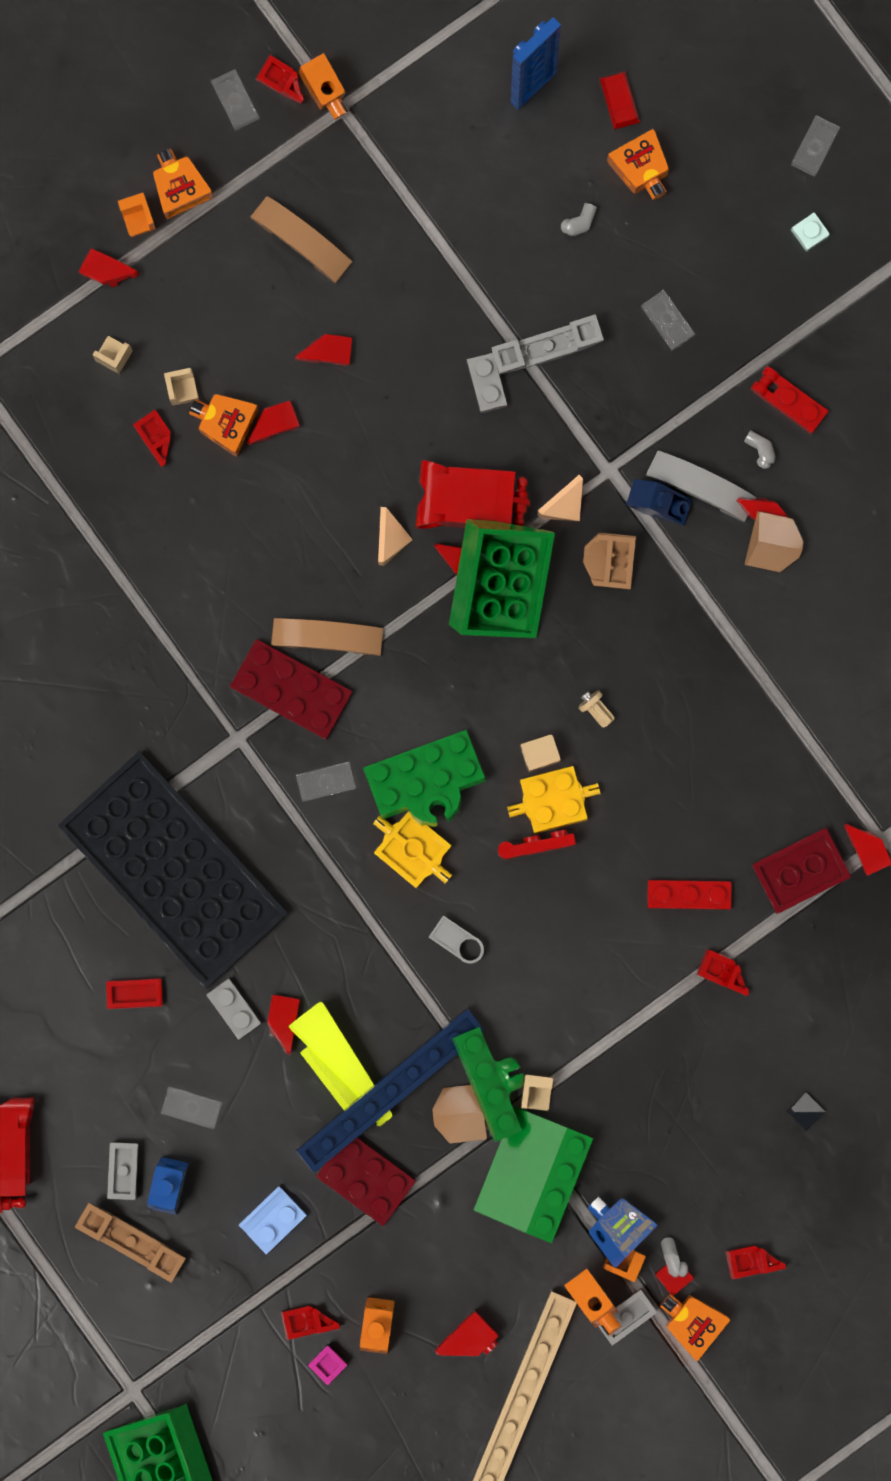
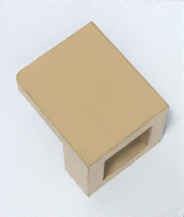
(113, 354)
(181, 386)
(540, 753)
(536, 1092)

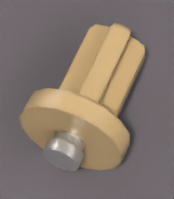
(596, 708)

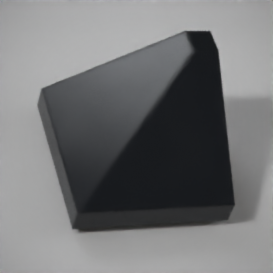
(805, 1111)

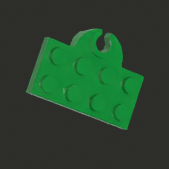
(426, 779)

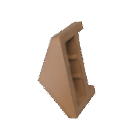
(773, 542)
(610, 560)
(459, 1115)

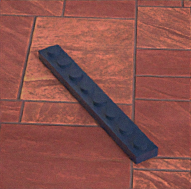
(385, 1093)

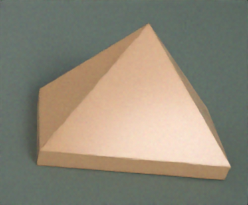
(565, 504)
(391, 537)

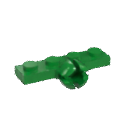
(490, 1082)

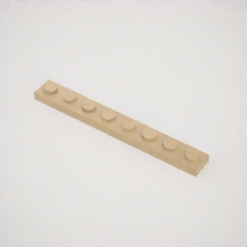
(525, 1388)

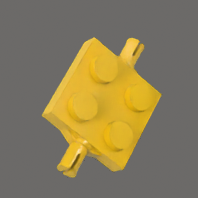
(553, 800)
(412, 850)

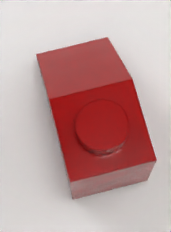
(469, 1338)

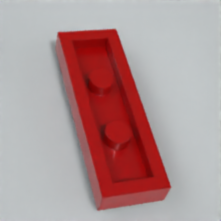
(689, 894)

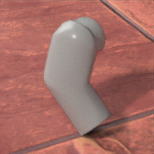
(581, 223)
(764, 448)
(672, 1260)

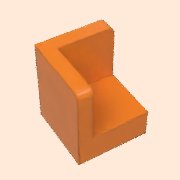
(136, 215)
(629, 1267)

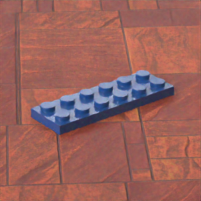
(535, 62)

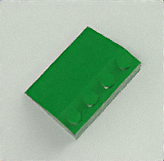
(501, 579)
(533, 1175)
(158, 1448)

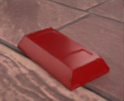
(619, 100)
(134, 993)

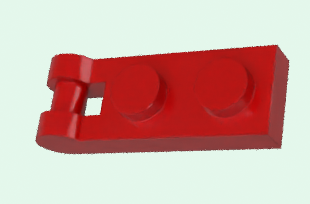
(789, 400)
(534, 845)

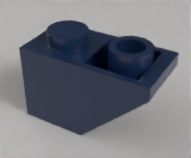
(659, 501)

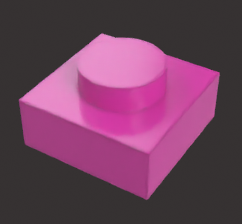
(327, 1364)

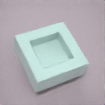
(810, 232)

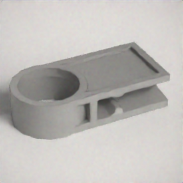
(451, 936)

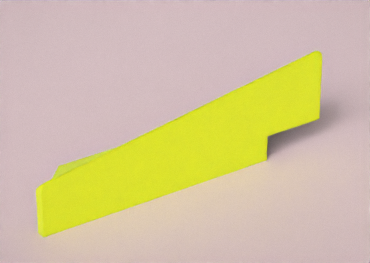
(332, 1057)

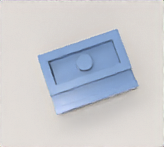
(272, 1220)

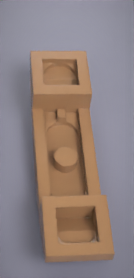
(302, 238)
(327, 636)
(130, 1241)

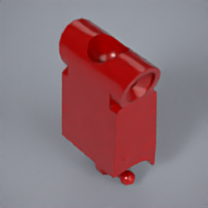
(469, 493)
(15, 1151)

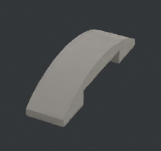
(548, 345)
(699, 483)

